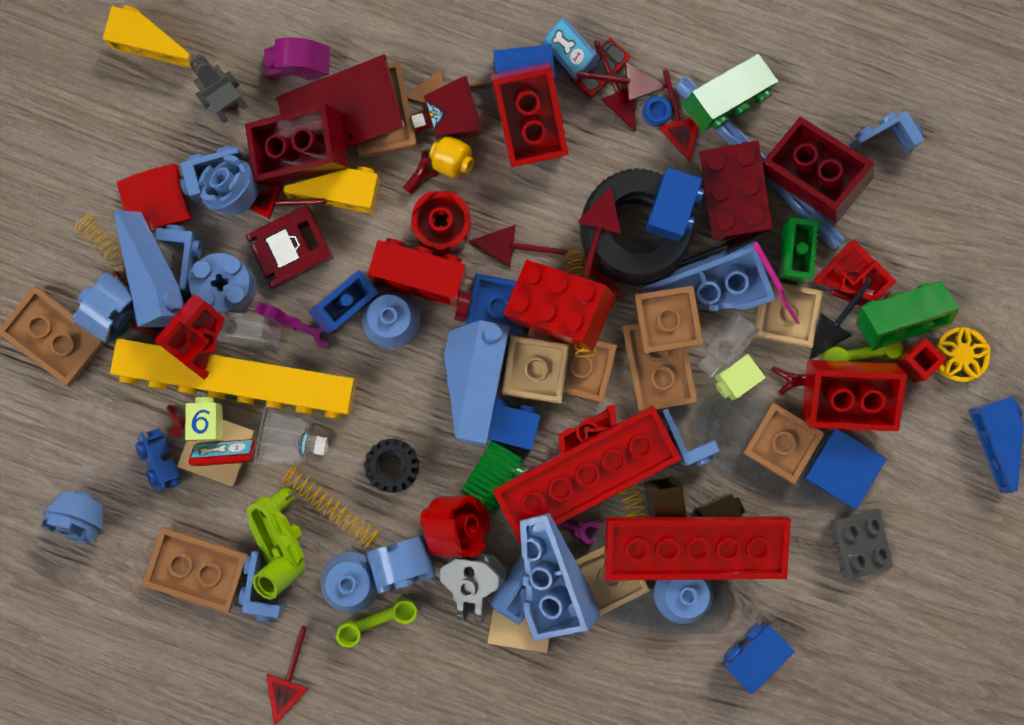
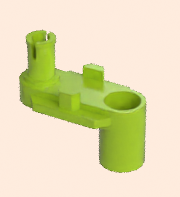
(277, 543)

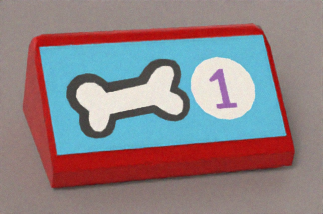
(222, 453)

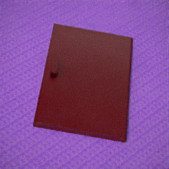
(360, 93)

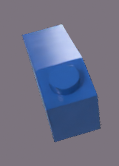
(1001, 436)

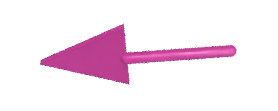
(775, 280)

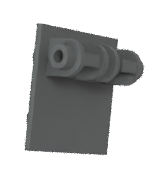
(861, 544)

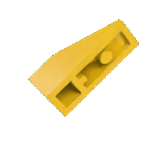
(135, 34)
(342, 189)

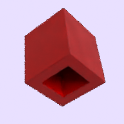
(920, 360)

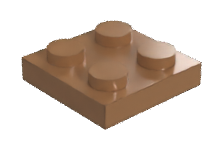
(668, 320)
(782, 443)

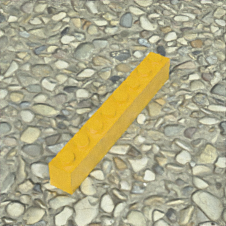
(237, 378)

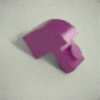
(296, 57)

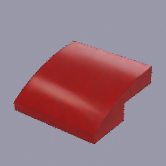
(157, 196)

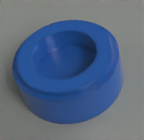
(657, 111)

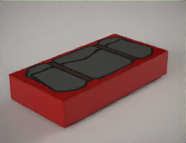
(616, 57)

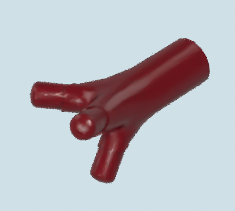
(420, 174)
(792, 379)
(177, 422)

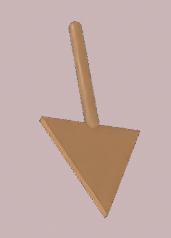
(435, 82)

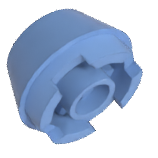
(228, 186)
(391, 319)
(75, 516)
(348, 582)
(683, 599)

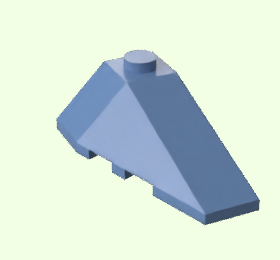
(150, 280)
(722, 280)
(473, 373)
(556, 589)

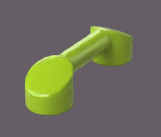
(887, 353)
(349, 630)

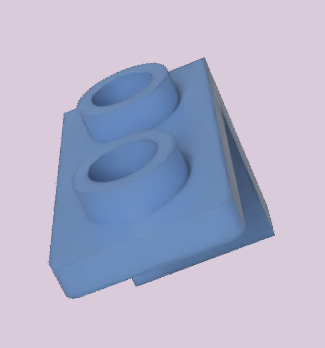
(903, 127)
(198, 163)
(178, 237)
(700, 454)
(263, 609)

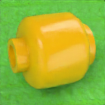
(451, 157)

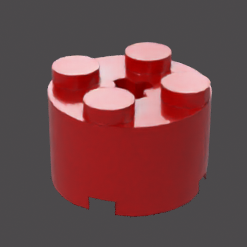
(441, 206)
(455, 526)

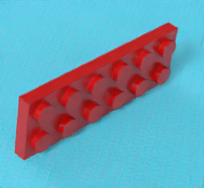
(589, 471)
(696, 548)

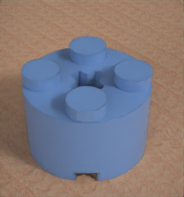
(209, 274)
(105, 309)
(401, 564)

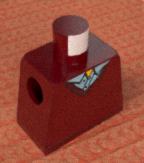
(450, 111)

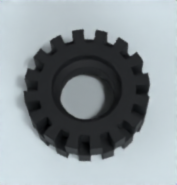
(374, 459)

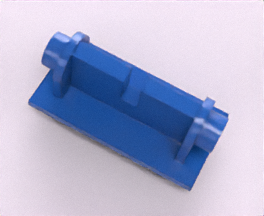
(159, 471)

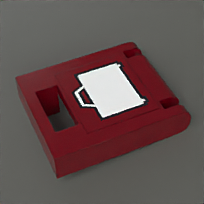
(284, 250)

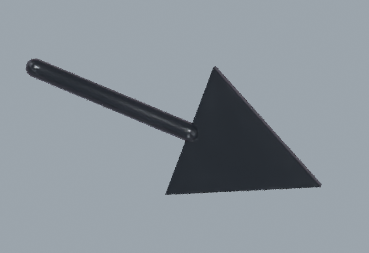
(730, 246)
(829, 332)

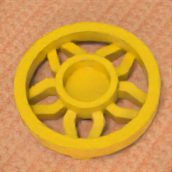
(963, 354)

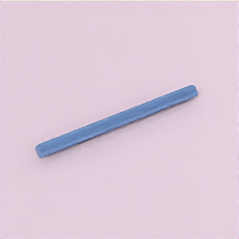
(733, 136)

